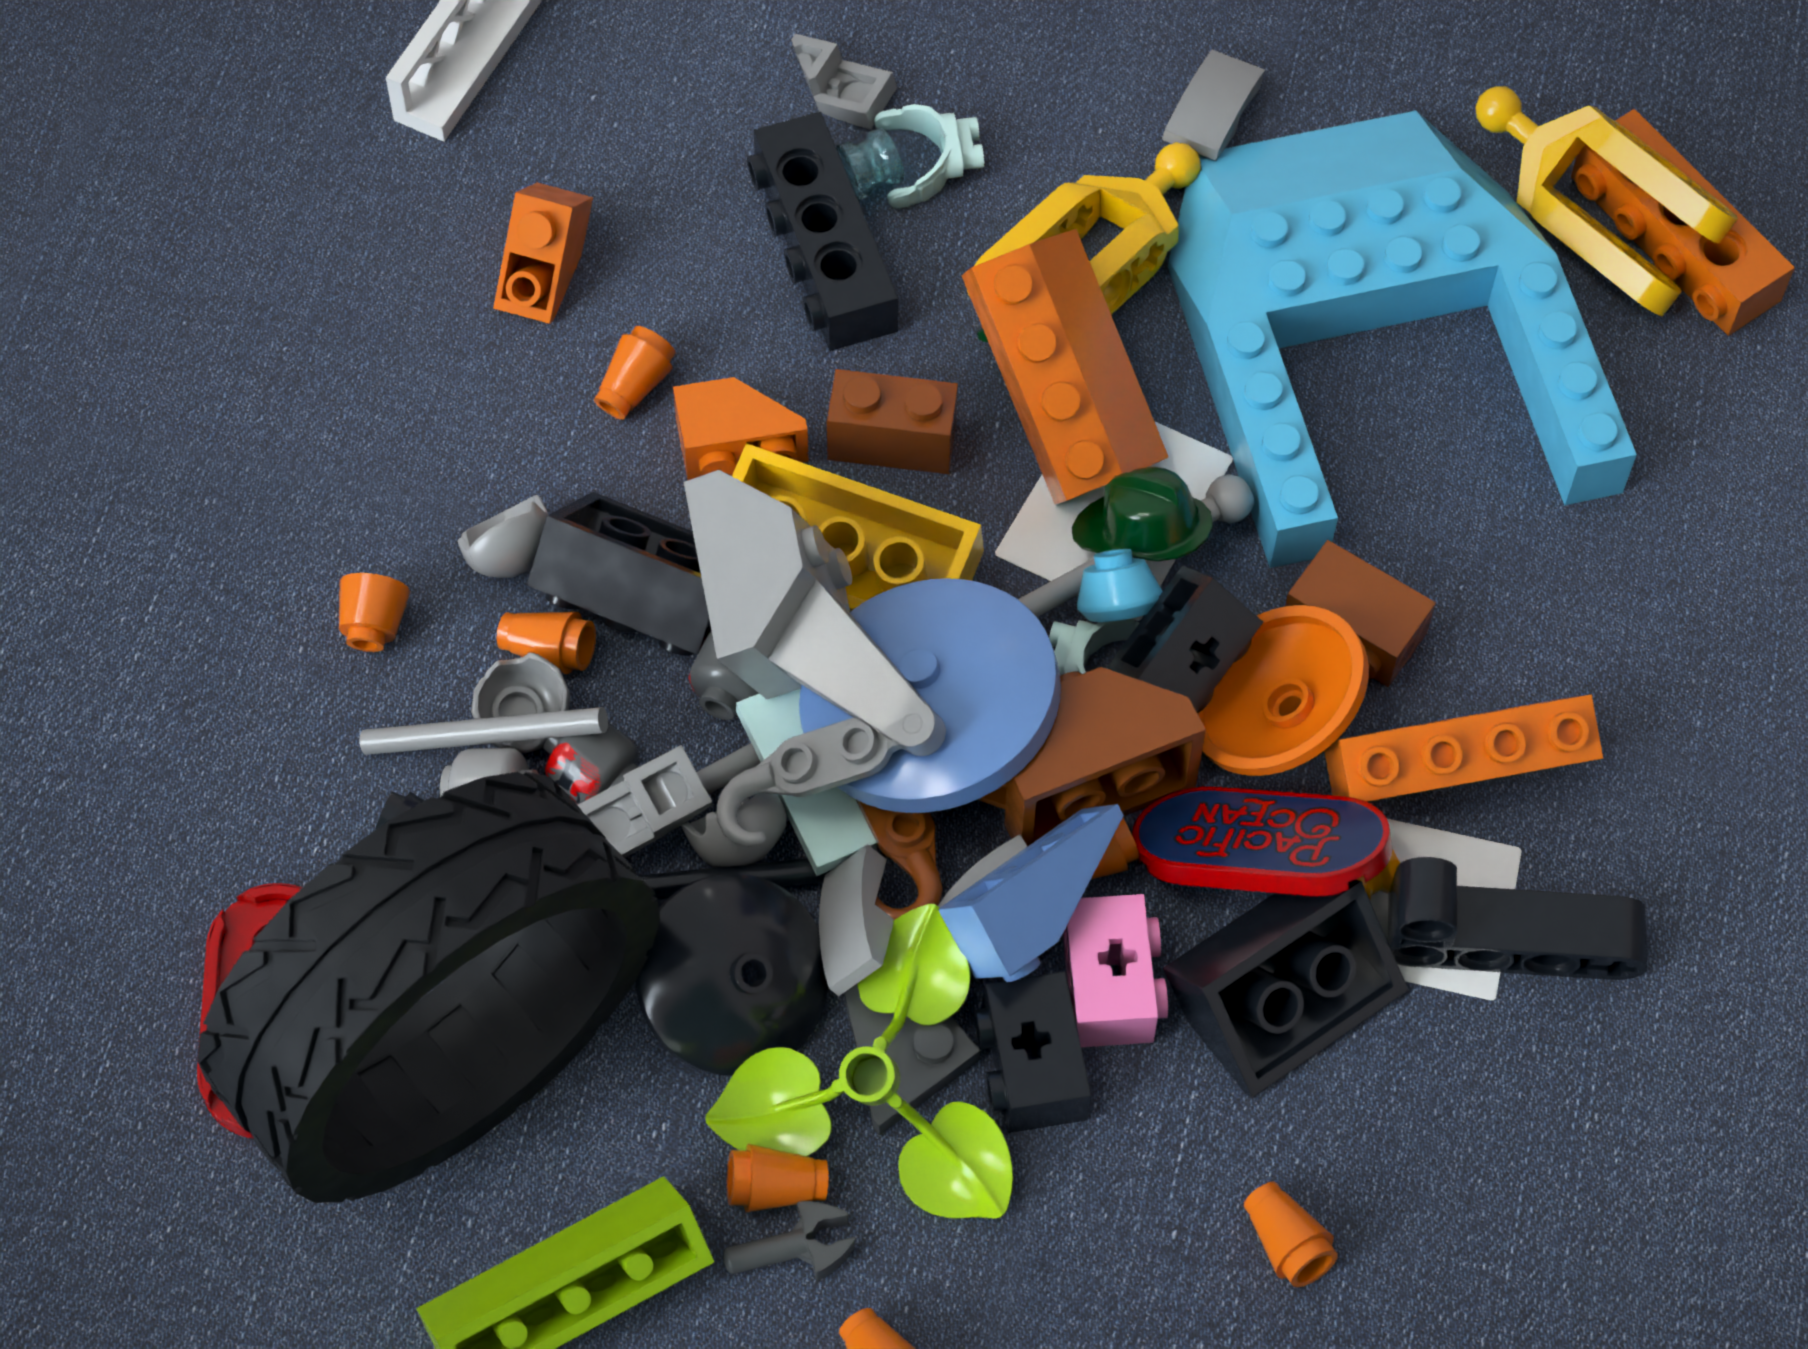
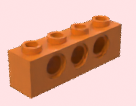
(1748, 269)
(1464, 749)

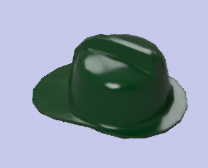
(1145, 513)

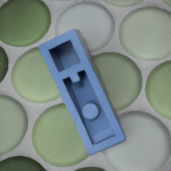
(1031, 897)

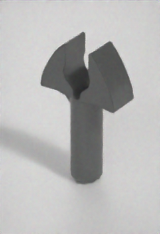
(796, 1243)

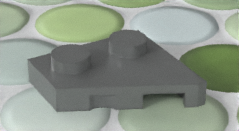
(924, 1054)

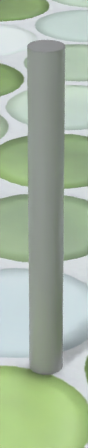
(484, 731)

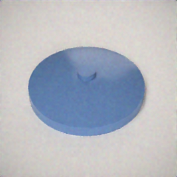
(979, 667)

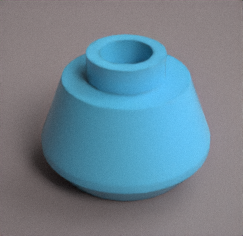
(1117, 587)

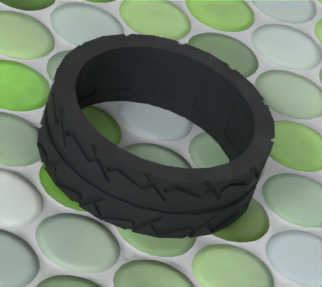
(322, 1017)

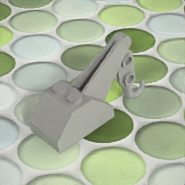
(785, 624)

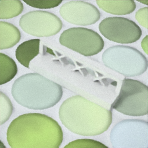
(453, 61)

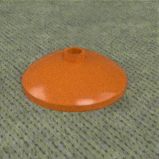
(1286, 693)

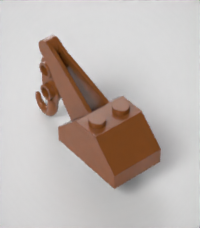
(1106, 747)

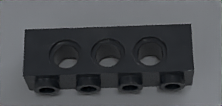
(805, 154)

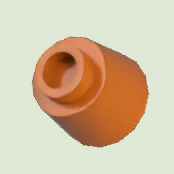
(371, 609)

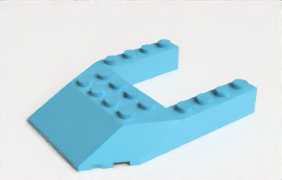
(1357, 237)

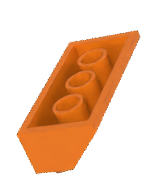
(1064, 365)

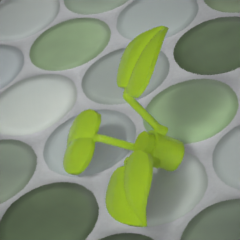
(776, 1099)

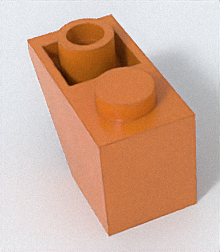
(541, 250)
(723, 416)

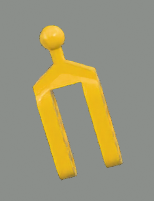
(1551, 150)
(1127, 202)

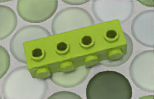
(574, 1276)

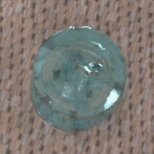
(871, 163)

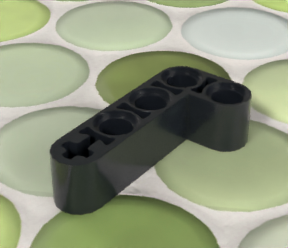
(1511, 929)

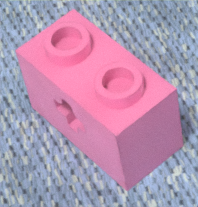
(1108, 1006)

